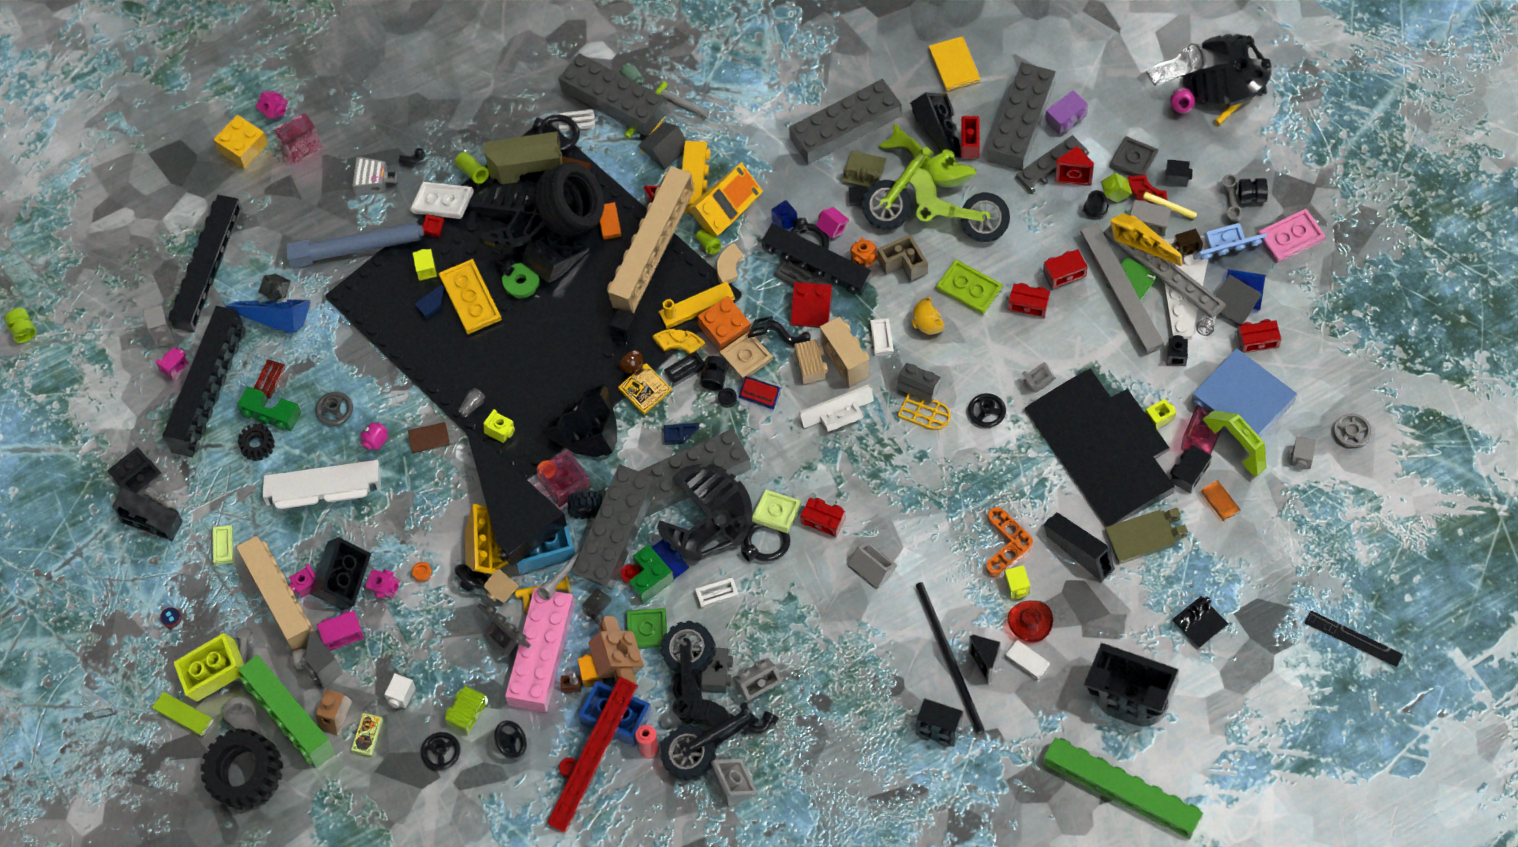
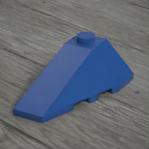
(280, 316)

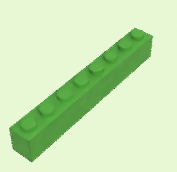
(1123, 788)

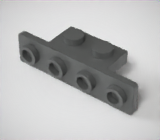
(502, 633)

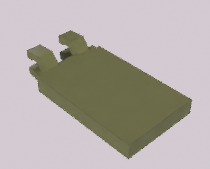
(1145, 535)

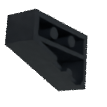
(146, 514)

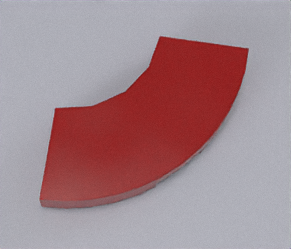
(1140, 185)

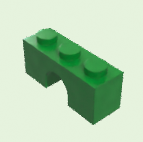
(282, 416)

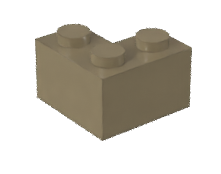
(903, 254)

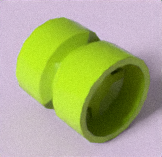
(20, 326)

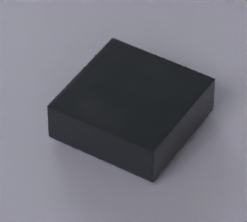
(856, 195)

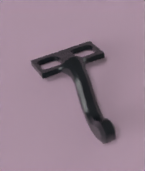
(776, 326)

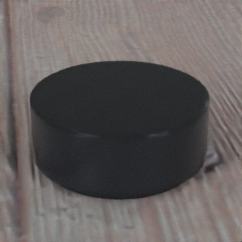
(727, 397)

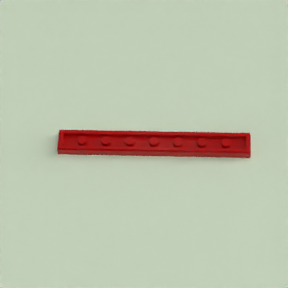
(592, 754)

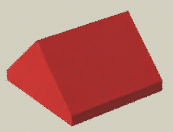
(1074, 168)

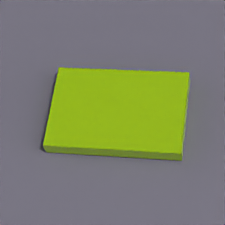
(969, 287)

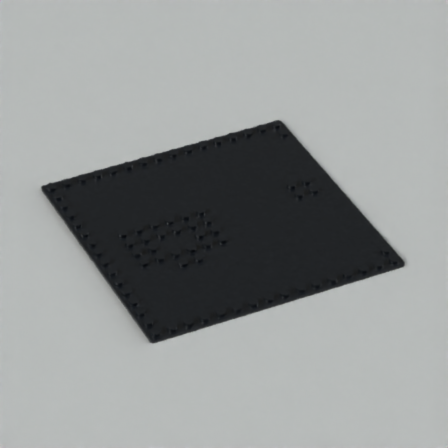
(545, 345)

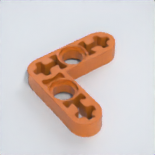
(1013, 545)

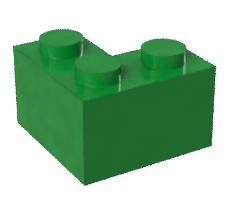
(653, 574)

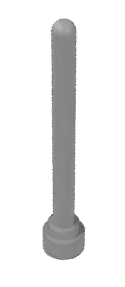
(547, 589)

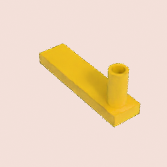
(689, 308)

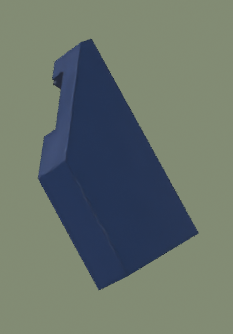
(679, 433)

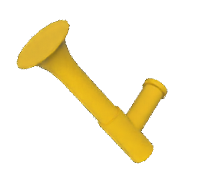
(527, 592)

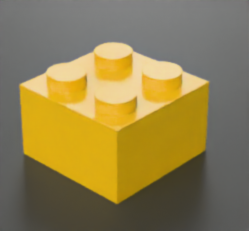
(240, 141)

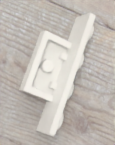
(838, 410)

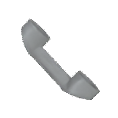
(1230, 185)
(244, 636)

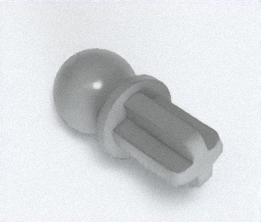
(159, 498)

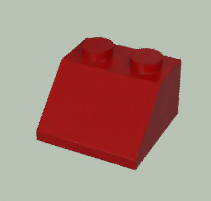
(811, 304)

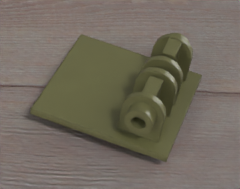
(863, 169)

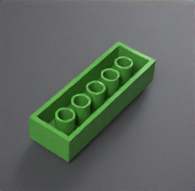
(286, 712)

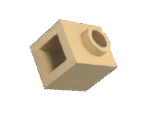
(500, 586)

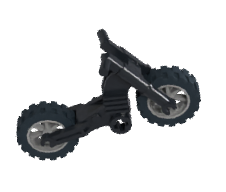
(695, 707)

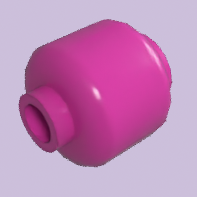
(1182, 100)
(374, 436)

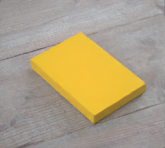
(954, 63)

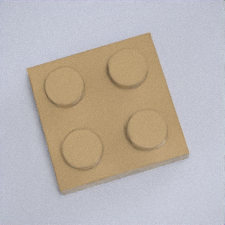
(746, 356)

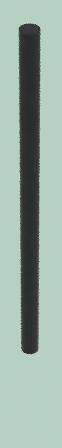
(950, 658)

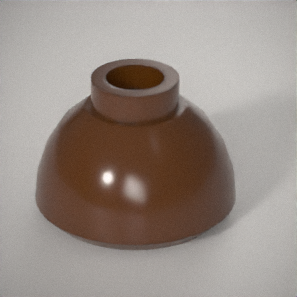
(632, 363)

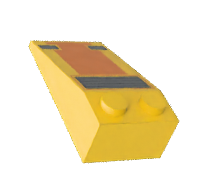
(725, 200)

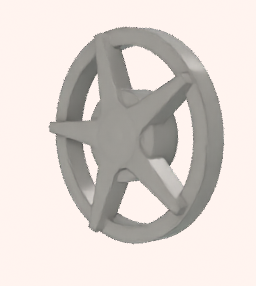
(1352, 430)

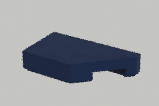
(431, 302)

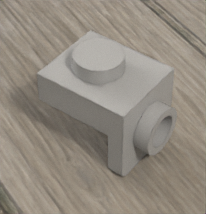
(1039, 377)

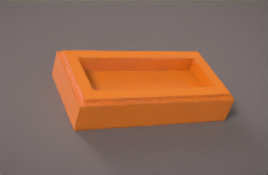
(610, 222)

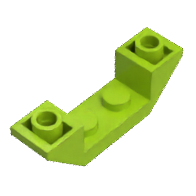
(1244, 434)

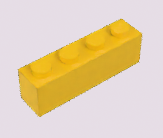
(695, 162)

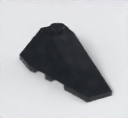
(935, 115)

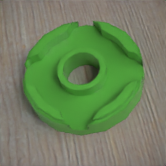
(521, 290)

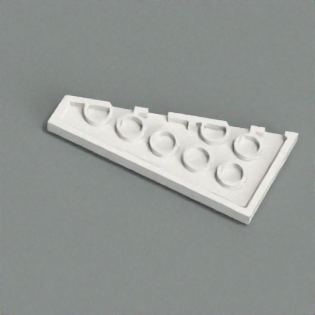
(1181, 311)

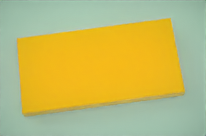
(470, 296)

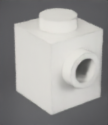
(399, 691)

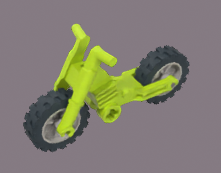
(927, 198)

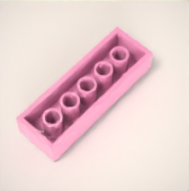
(538, 665)

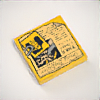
(645, 389)

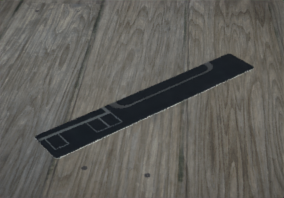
(1353, 638)

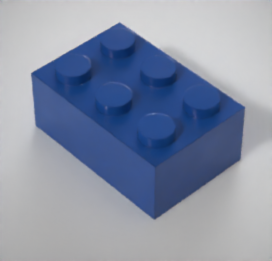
(634, 717)

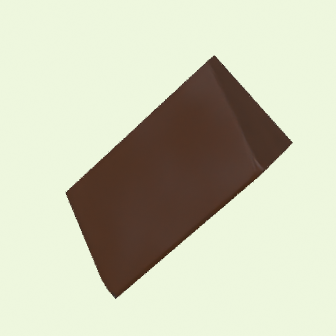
(429, 437)

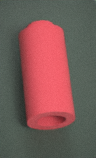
(647, 741)

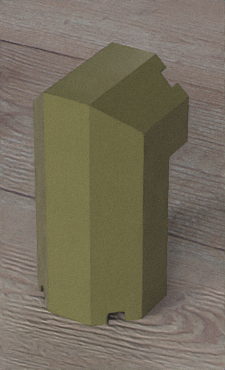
(521, 155)

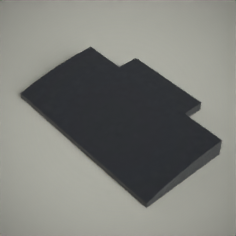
(1104, 446)

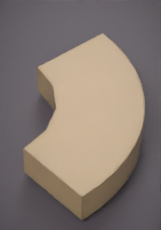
(727, 264)

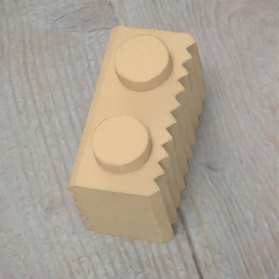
(810, 361)

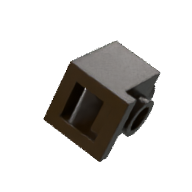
(1188, 242)

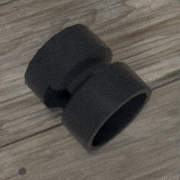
(1253, 190)
(714, 373)

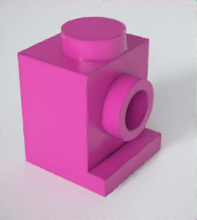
(172, 363)
(302, 581)

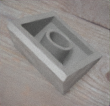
(733, 780)

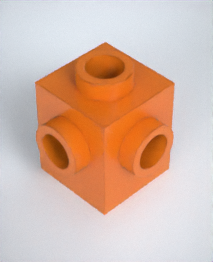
(864, 252)

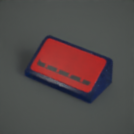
(759, 392)

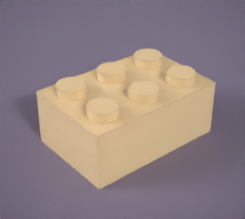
(845, 351)

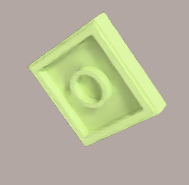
(776, 511)

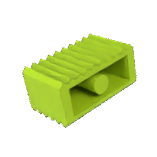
(466, 709)

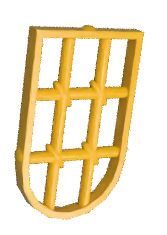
(931, 418)

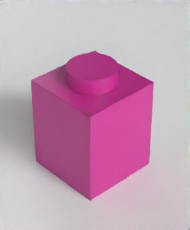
(832, 222)

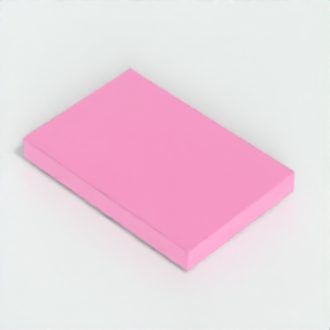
(1292, 235)

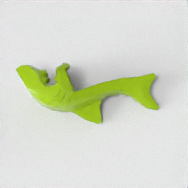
(945, 175)

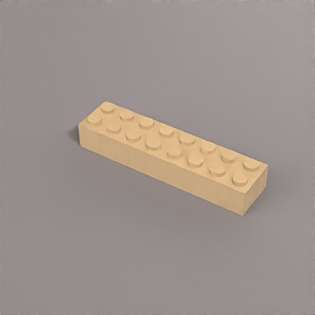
(651, 239)

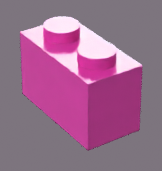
(340, 630)

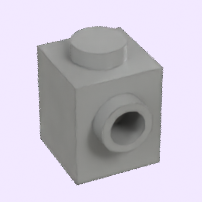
(1302, 452)

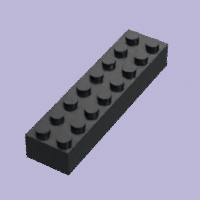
(204, 381)

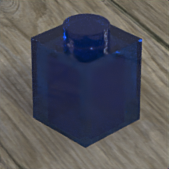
(784, 215)

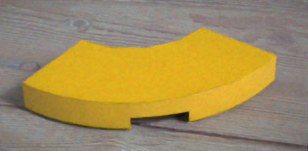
(678, 339)

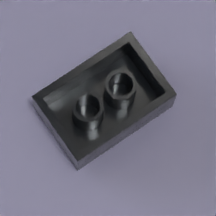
(340, 573)

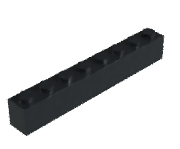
(205, 263)

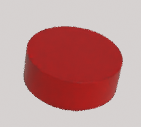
(566, 766)

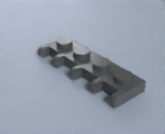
(1046, 164)

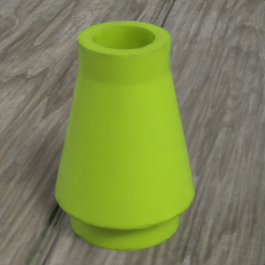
(709, 242)

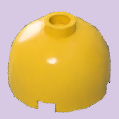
(927, 317)

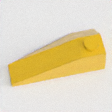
(1134, 233)

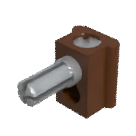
(574, 685)

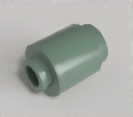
(632, 73)

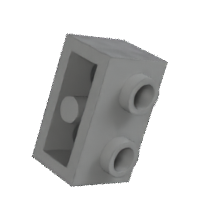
(757, 679)

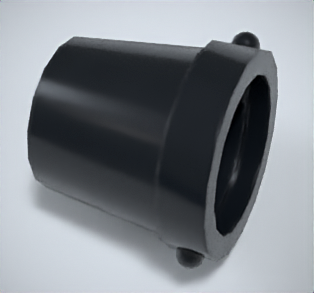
(1096, 205)

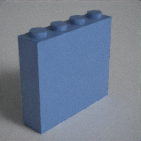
(1245, 389)

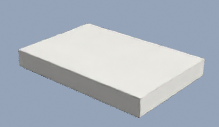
(442, 200)

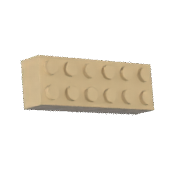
(276, 592)

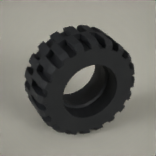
(222, 755)

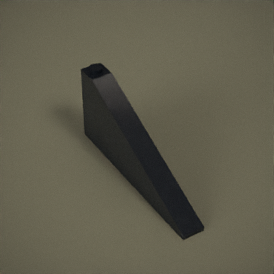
(517, 510)

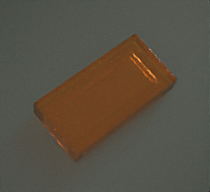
(1220, 501)

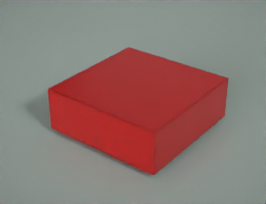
(433, 225)

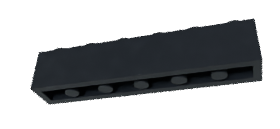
(816, 259)

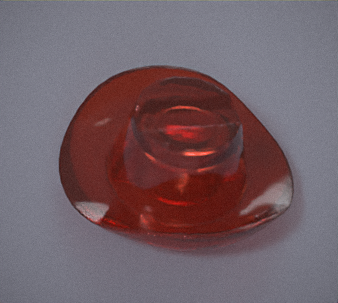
(1030, 620)

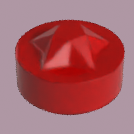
(629, 572)

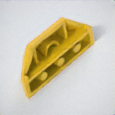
(480, 542)

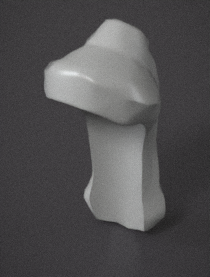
(241, 713)

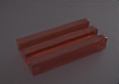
(279, 373)

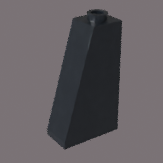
(1080, 545)

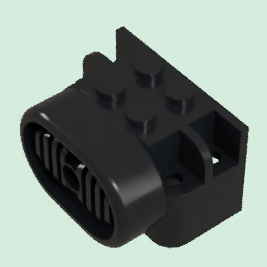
(1122, 673)

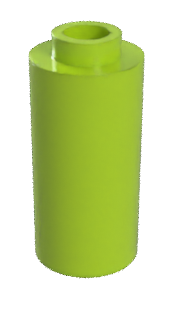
(471, 167)

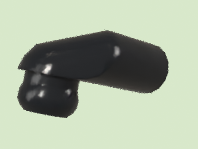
(414, 159)

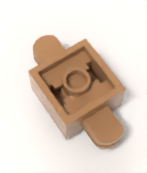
(615, 651)

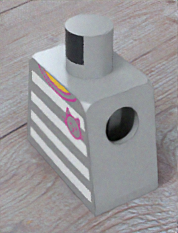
(371, 177)

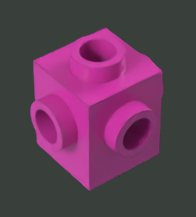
(272, 104)
(382, 583)

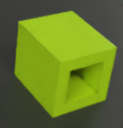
(1116, 187)

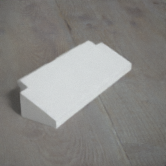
(326, 483)

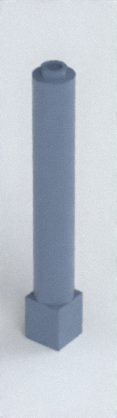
(305, 253)

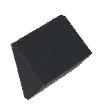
(985, 655)

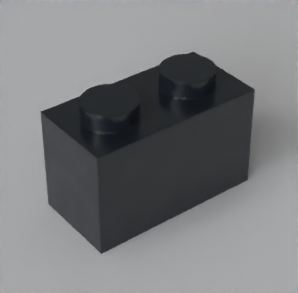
(1191, 468)

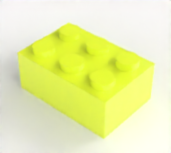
(209, 667)

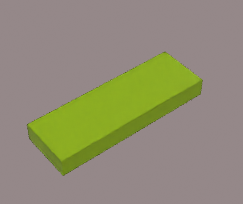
(182, 714)

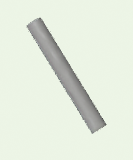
(688, 105)

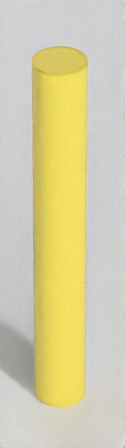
(1174, 207)

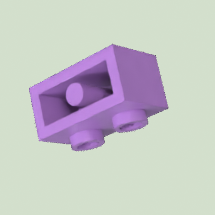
(1066, 112)

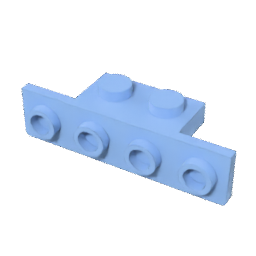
(1227, 238)

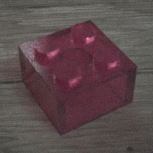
(298, 138)
(562, 477)

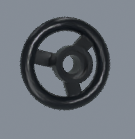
(986, 401)
(469, 579)
(507, 741)
(440, 743)

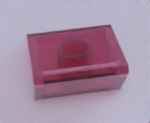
(1199, 433)

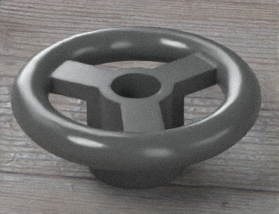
(333, 399)

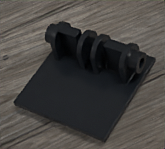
(1200, 621)

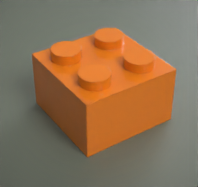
(723, 323)

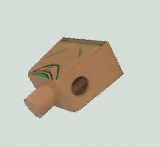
(334, 708)

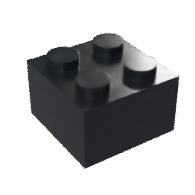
(939, 723)

